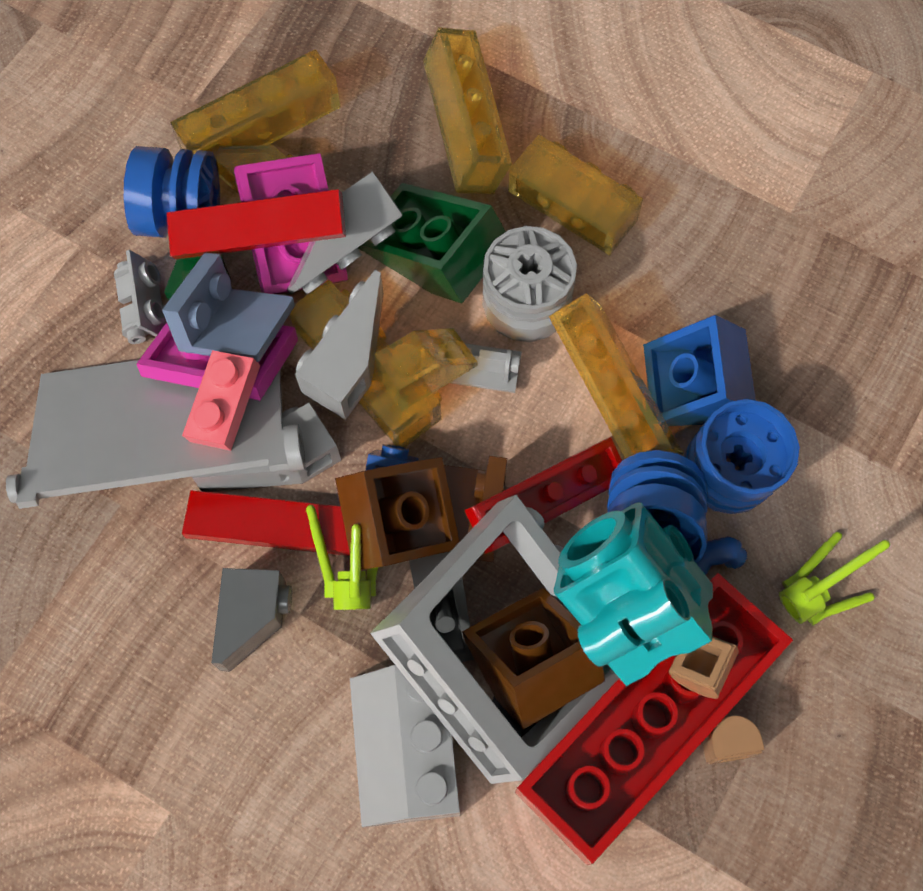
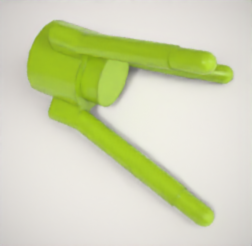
(354, 586)
(807, 597)

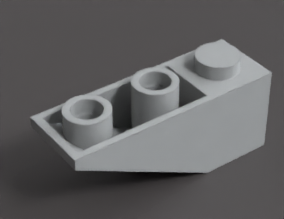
(367, 216)
(344, 359)
(319, 450)

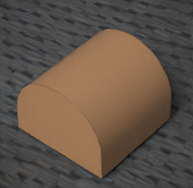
(705, 668)
(733, 740)

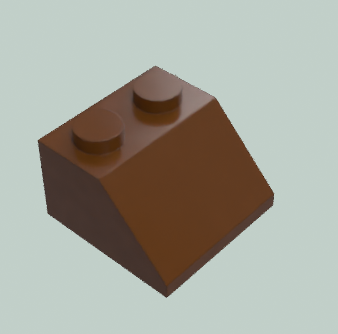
(400, 510)
(532, 657)

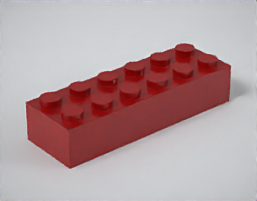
(643, 734)

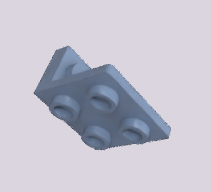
(213, 316)

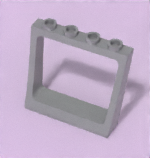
(444, 680)

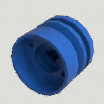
(164, 185)
(756, 441)
(669, 489)

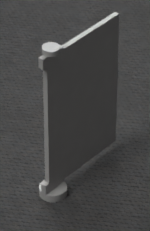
(124, 429)

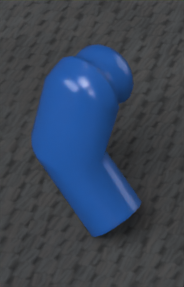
(723, 551)

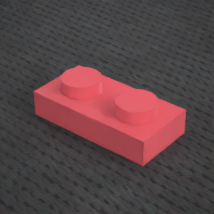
(221, 400)

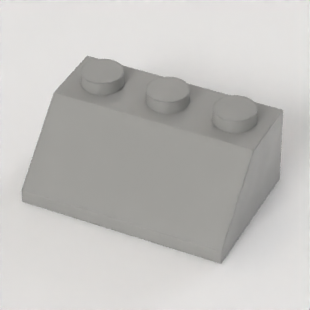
(400, 753)

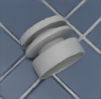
(526, 281)

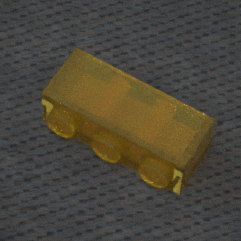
(574, 194)

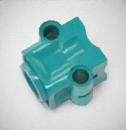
(634, 592)

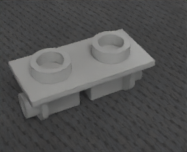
(139, 282)
(495, 369)

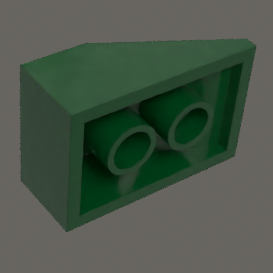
(438, 241)

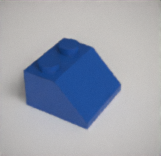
(698, 370)

